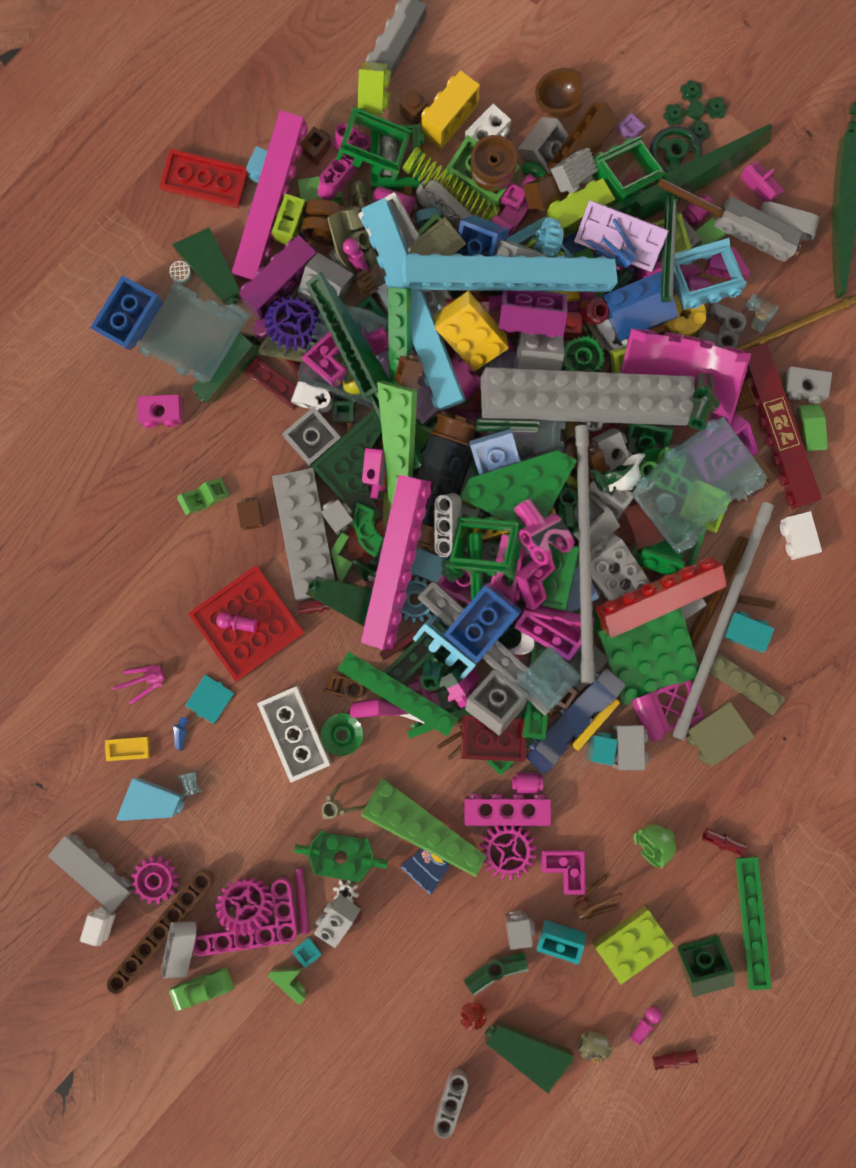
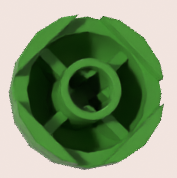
(657, 844)

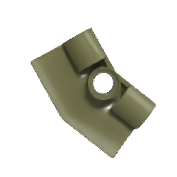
(347, 225)

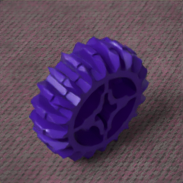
(289, 329)

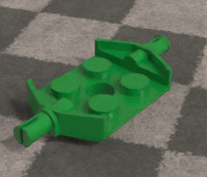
(327, 845)

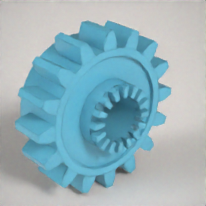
(549, 238)
(419, 610)

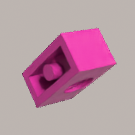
(148, 406)

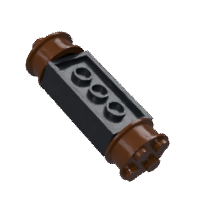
(444, 466)

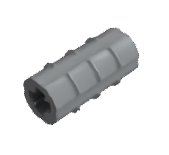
(388, 150)

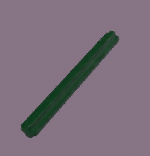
(669, 249)

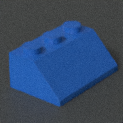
(638, 306)

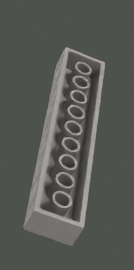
(586, 396)

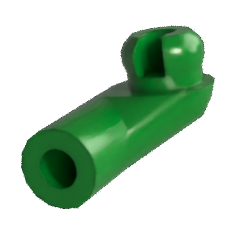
(533, 169)

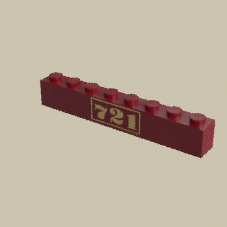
(780, 429)

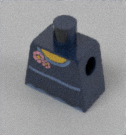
(425, 869)

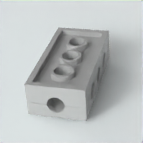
(622, 575)

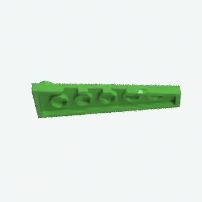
(398, 431)

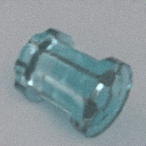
(189, 783)

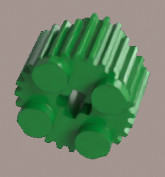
(584, 348)

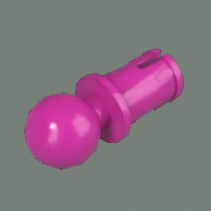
(355, 255)
(225, 620)
(653, 1015)

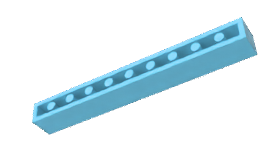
(508, 273)
(425, 338)

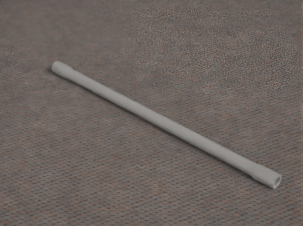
(587, 663)
(685, 720)

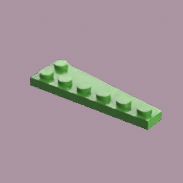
(411, 822)

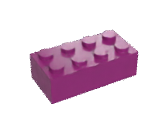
(278, 277)

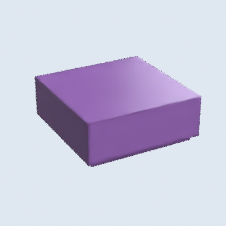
(630, 127)

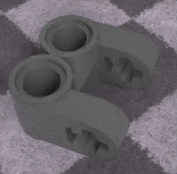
(724, 315)

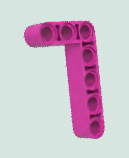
(256, 939)

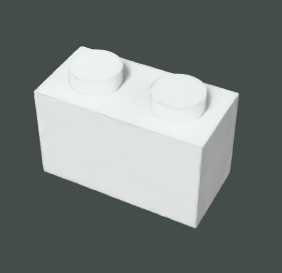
(800, 536)

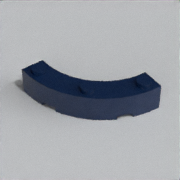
(574, 720)

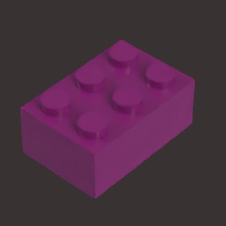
(533, 312)

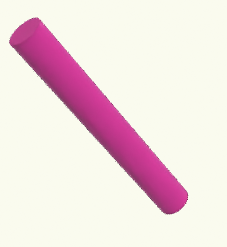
(302, 902)

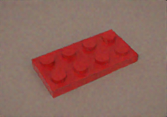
(204, 178)

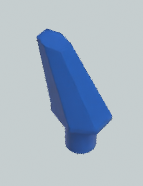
(179, 732)

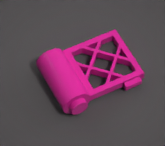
(652, 716)

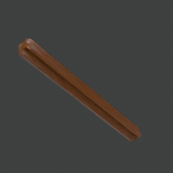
(714, 598)

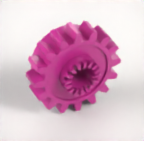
(149, 889)

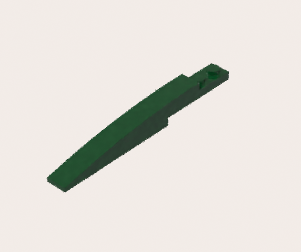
(696, 173)
(844, 206)
(352, 345)

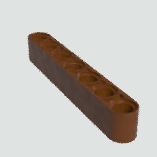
(155, 940)

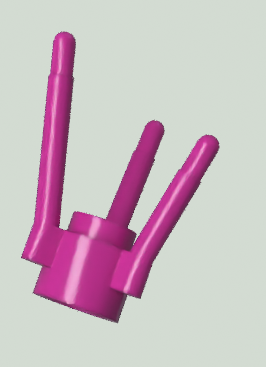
(153, 676)

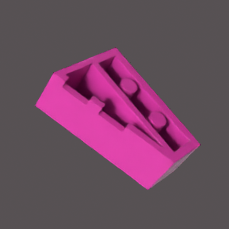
(552, 628)

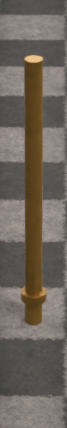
(844, 304)

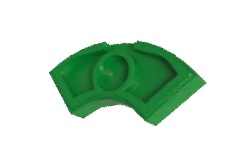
(367, 530)

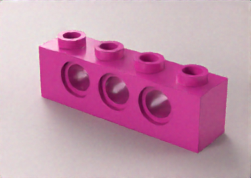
(512, 592)
(540, 817)

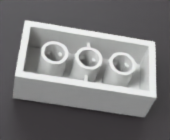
(288, 746)

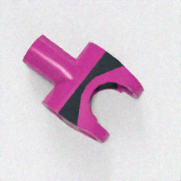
(541, 531)

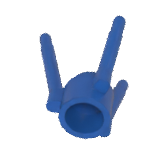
(624, 256)

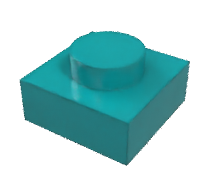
(307, 952)

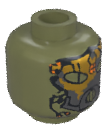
(594, 1046)

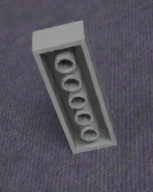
(303, 529)

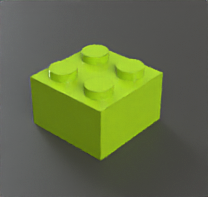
(372, 87)

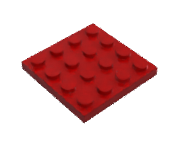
(253, 599)

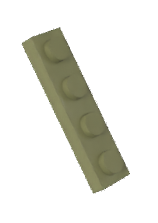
(746, 684)

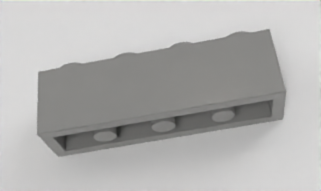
(91, 872)

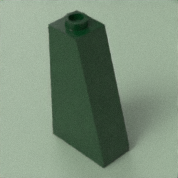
(208, 263)
(235, 362)
(343, 597)
(531, 1055)

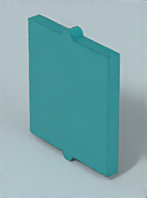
(209, 699)

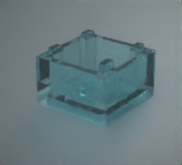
(548, 678)

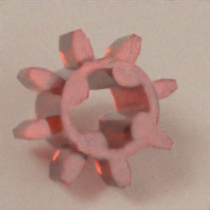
(473, 1016)

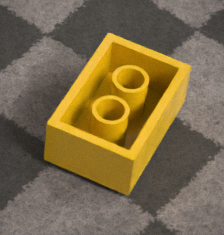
(450, 109)
(471, 331)

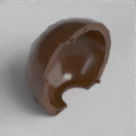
(560, 92)

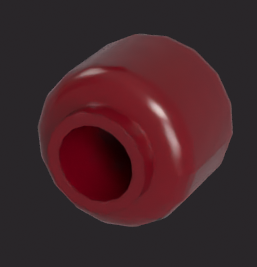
(593, 310)

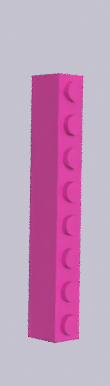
(269, 194)
(396, 562)

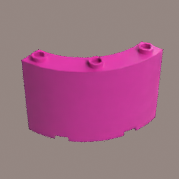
(689, 356)

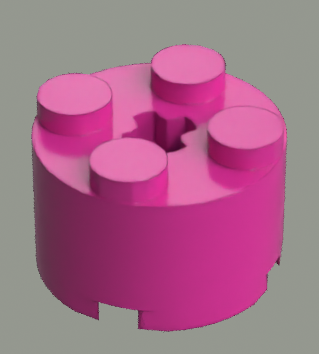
(468, 379)

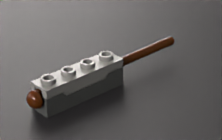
(398, 34)
(747, 224)

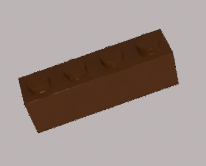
(588, 133)

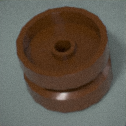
(493, 163)
(316, 225)

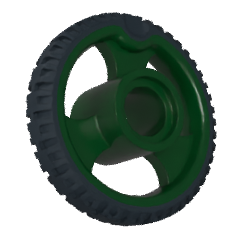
(660, 142)

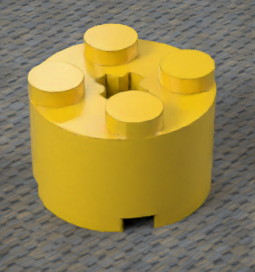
(690, 326)

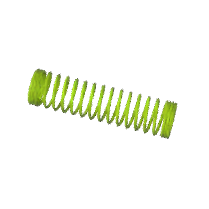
(494, 210)

